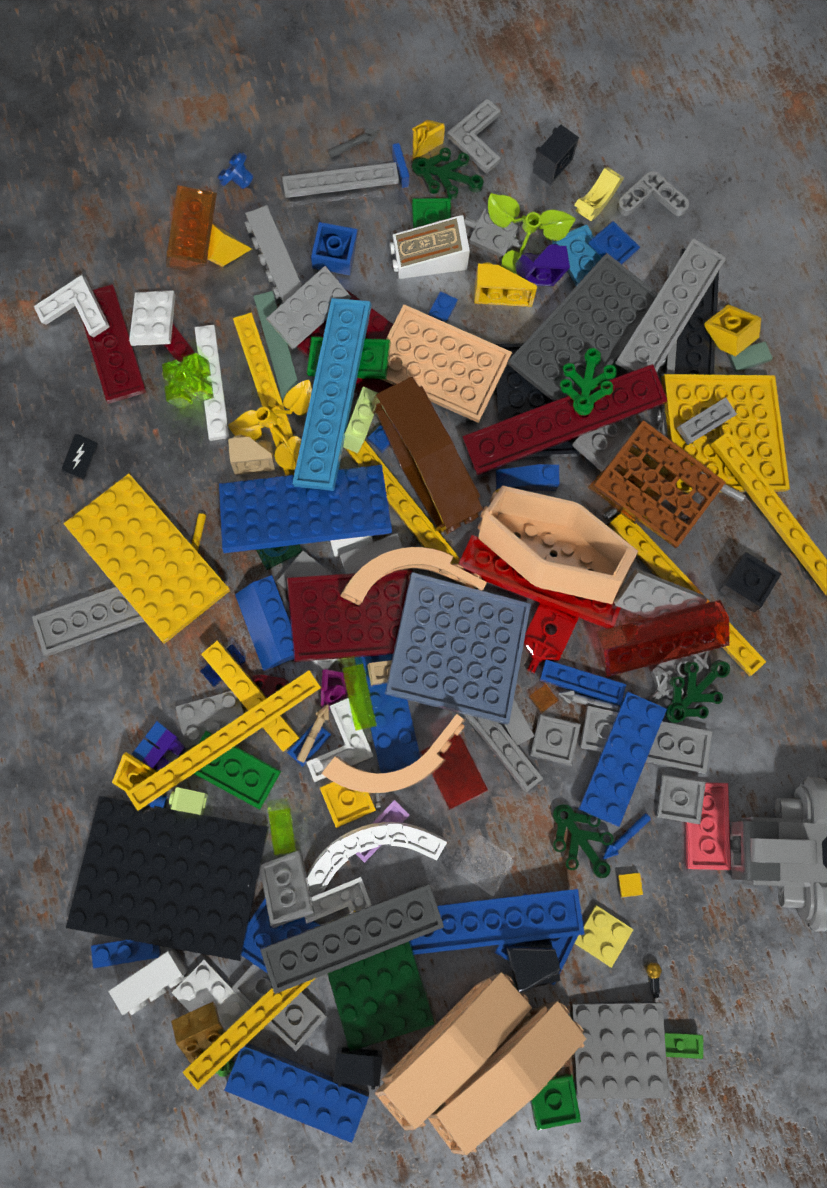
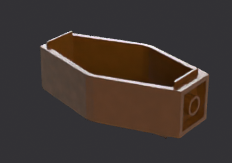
(427, 455)

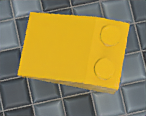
(502, 287)

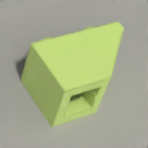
(188, 801)

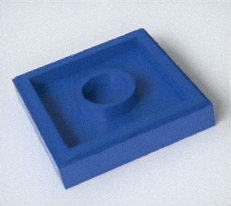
(615, 243)

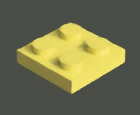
(603, 936)

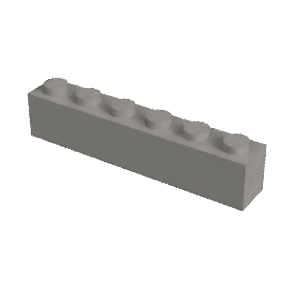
(272, 253)

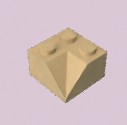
(250, 456)

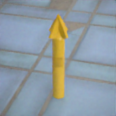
(198, 531)

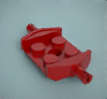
(543, 645)

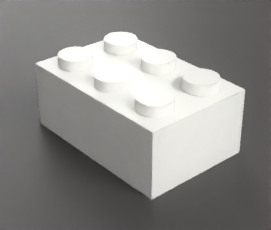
(149, 982)

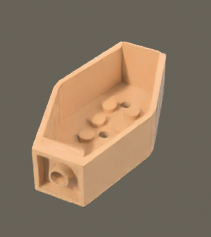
(590, 555)
(452, 1050)
(508, 1077)

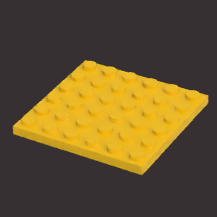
(754, 428)

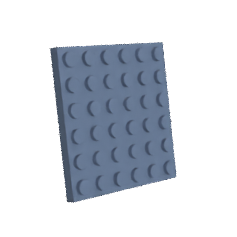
(458, 649)

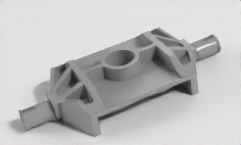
(665, 671)

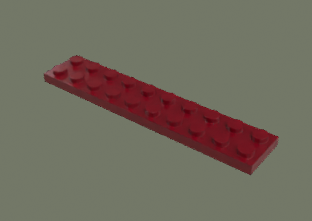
(560, 422)

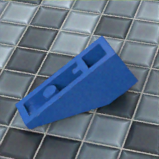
(529, 478)

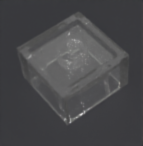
(485, 865)

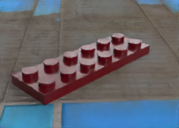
(113, 352)

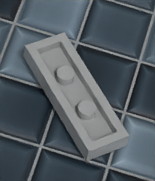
(706, 421)

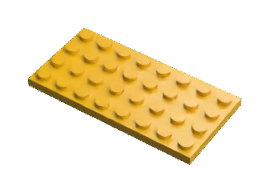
(147, 558)

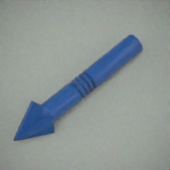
(612, 850)

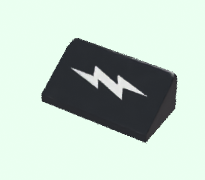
(79, 457)

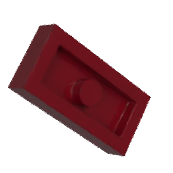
(179, 347)

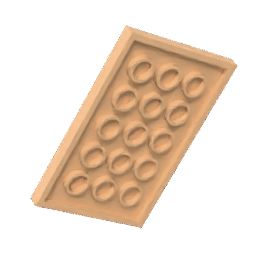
(448, 362)

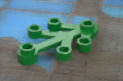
(585, 402)

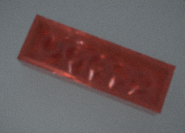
(664, 638)

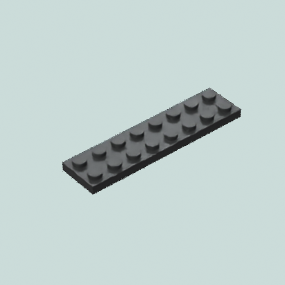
(351, 938)

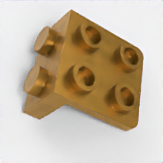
(197, 1030)

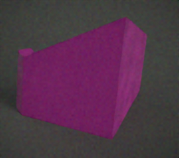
(332, 688)

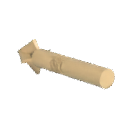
(322, 715)

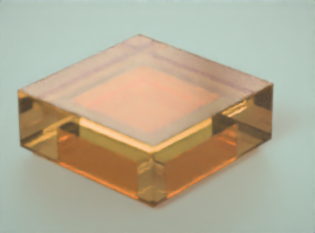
(543, 698)

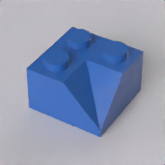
(334, 248)

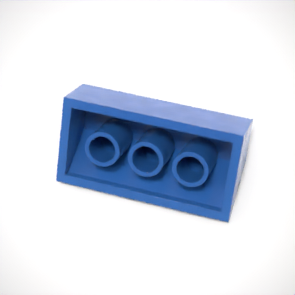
(267, 622)

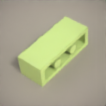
(359, 420)

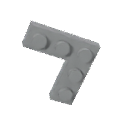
(465, 137)

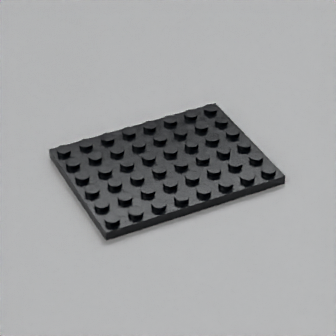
(168, 878)

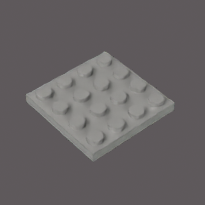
(621, 1051)

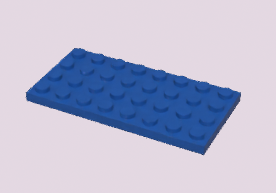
(278, 514)

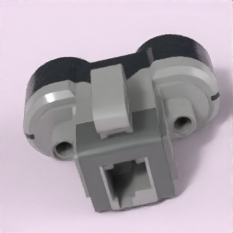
(788, 851)

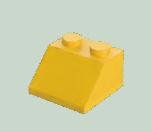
(733, 329)

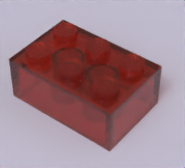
(458, 775)

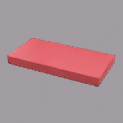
(710, 841)

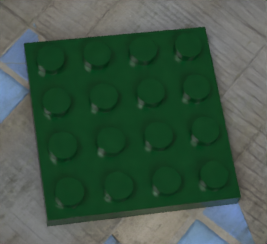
(381, 997)

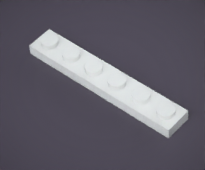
(215, 407)

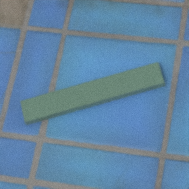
(276, 345)

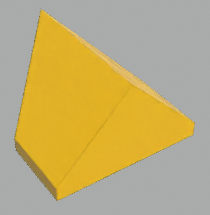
(427, 137)
(225, 247)
(131, 772)

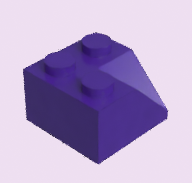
(544, 268)

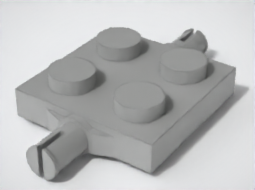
(492, 237)

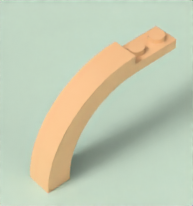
(405, 559)
(364, 781)

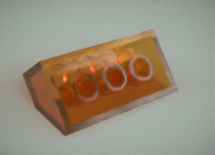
(190, 228)

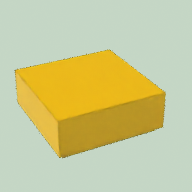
(630, 885)

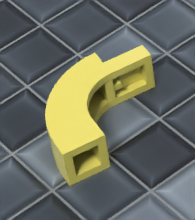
(600, 194)

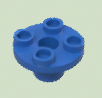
(236, 172)

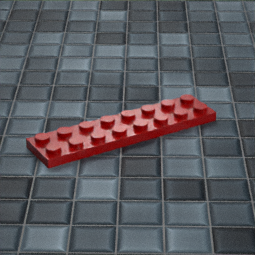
(493, 569)

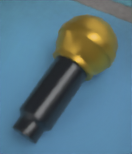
(654, 972)

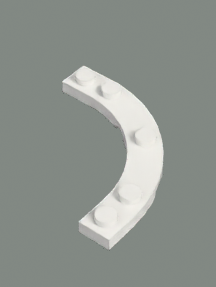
(367, 838)

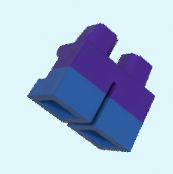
(165, 741)

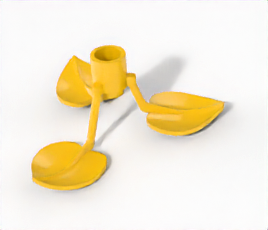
(252, 421)

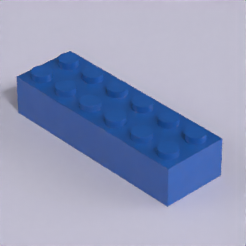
(297, 1092)

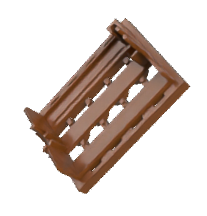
(644, 505)

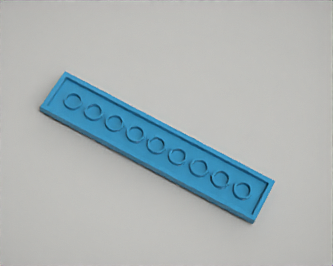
(332, 394)

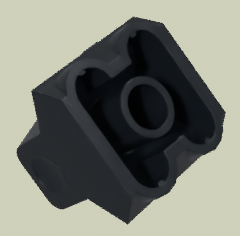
(533, 964)

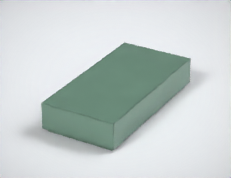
(751, 357)

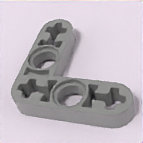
(650, 189)

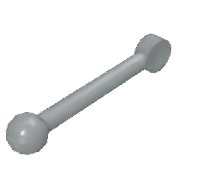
(375, 769)

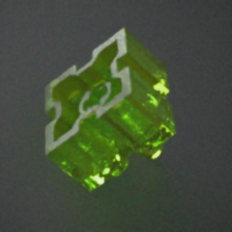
(187, 380)

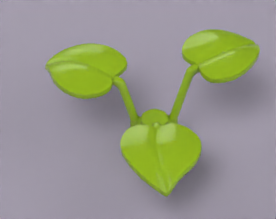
(504, 209)

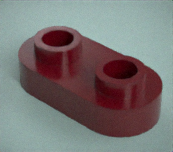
(269, 683)

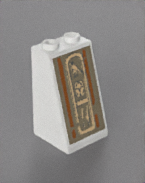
(431, 249)

